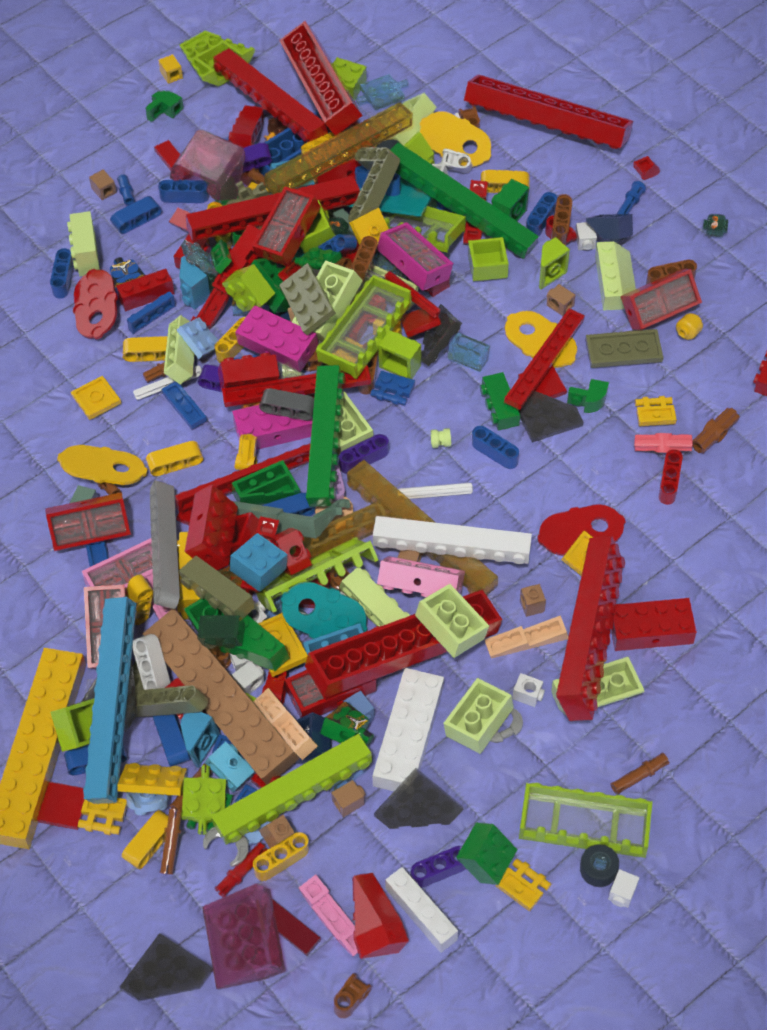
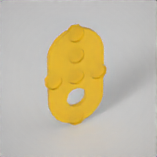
(447, 131)
(532, 343)
(98, 463)

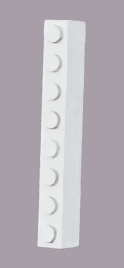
(452, 540)

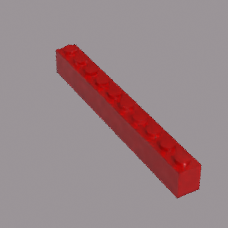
(269, 96)
(255, 211)

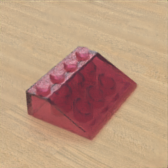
(243, 937)

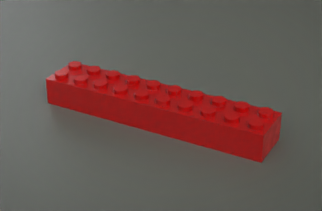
(320, 78)
(548, 111)
(590, 629)
(385, 650)

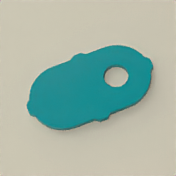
(331, 610)

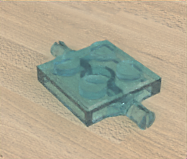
(382, 92)
(195, 255)

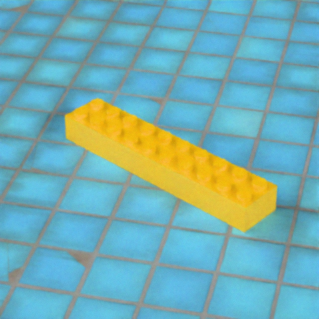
(36, 745)

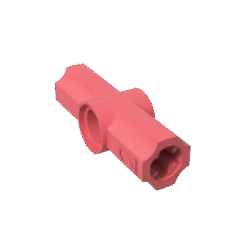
(663, 442)

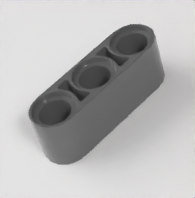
(287, 404)

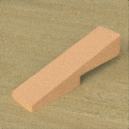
(523, 639)
(285, 724)

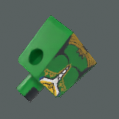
(346, 723)

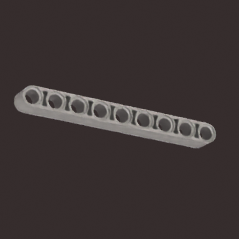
(164, 545)

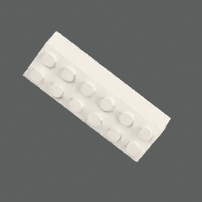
(408, 728)

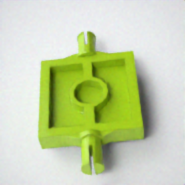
(203, 798)

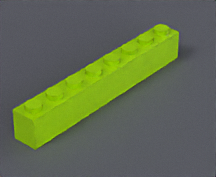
(292, 789)

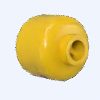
(689, 326)

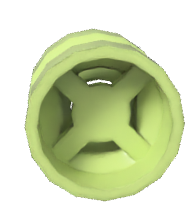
(440, 438)

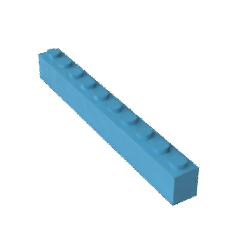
(110, 701)

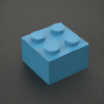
(258, 562)

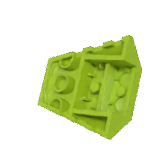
(203, 47)

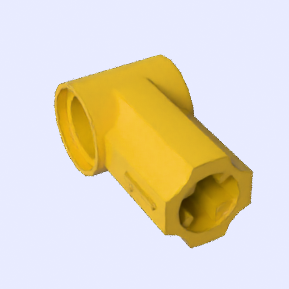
(246, 453)

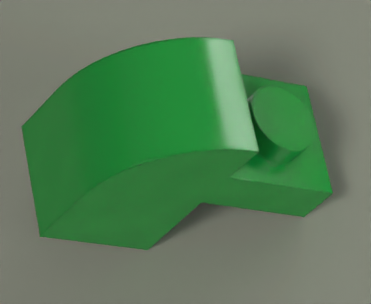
(164, 102)
(591, 399)

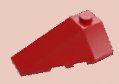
(376, 922)

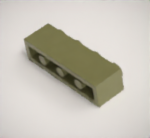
(216, 588)

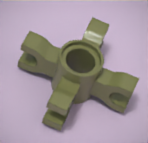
(247, 193)

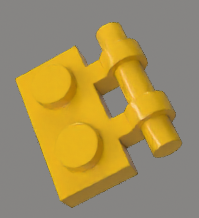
(655, 415)
(108, 811)
(521, 890)

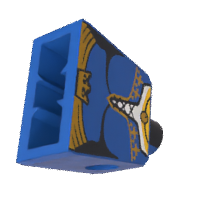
(124, 271)

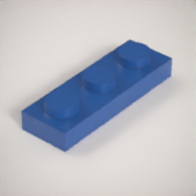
(151, 312)
(184, 405)

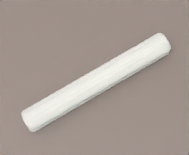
(156, 387)
(437, 490)

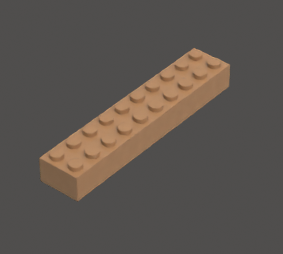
(227, 702)

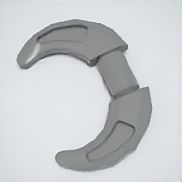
(515, 728)
(241, 844)

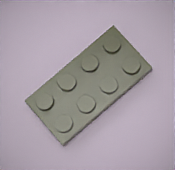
(307, 299)
(624, 348)

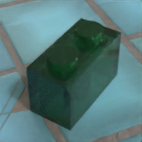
(221, 631)

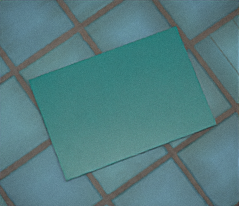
(409, 201)

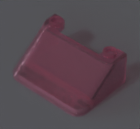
(212, 161)

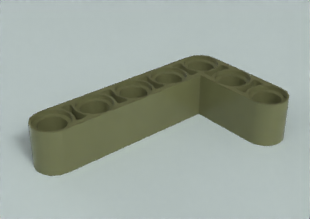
(382, 168)
(167, 700)

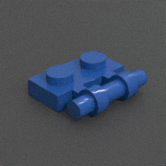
(393, 384)

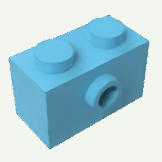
(230, 766)

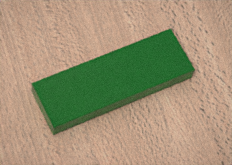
(220, 256)

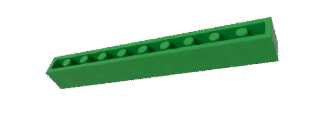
(464, 201)

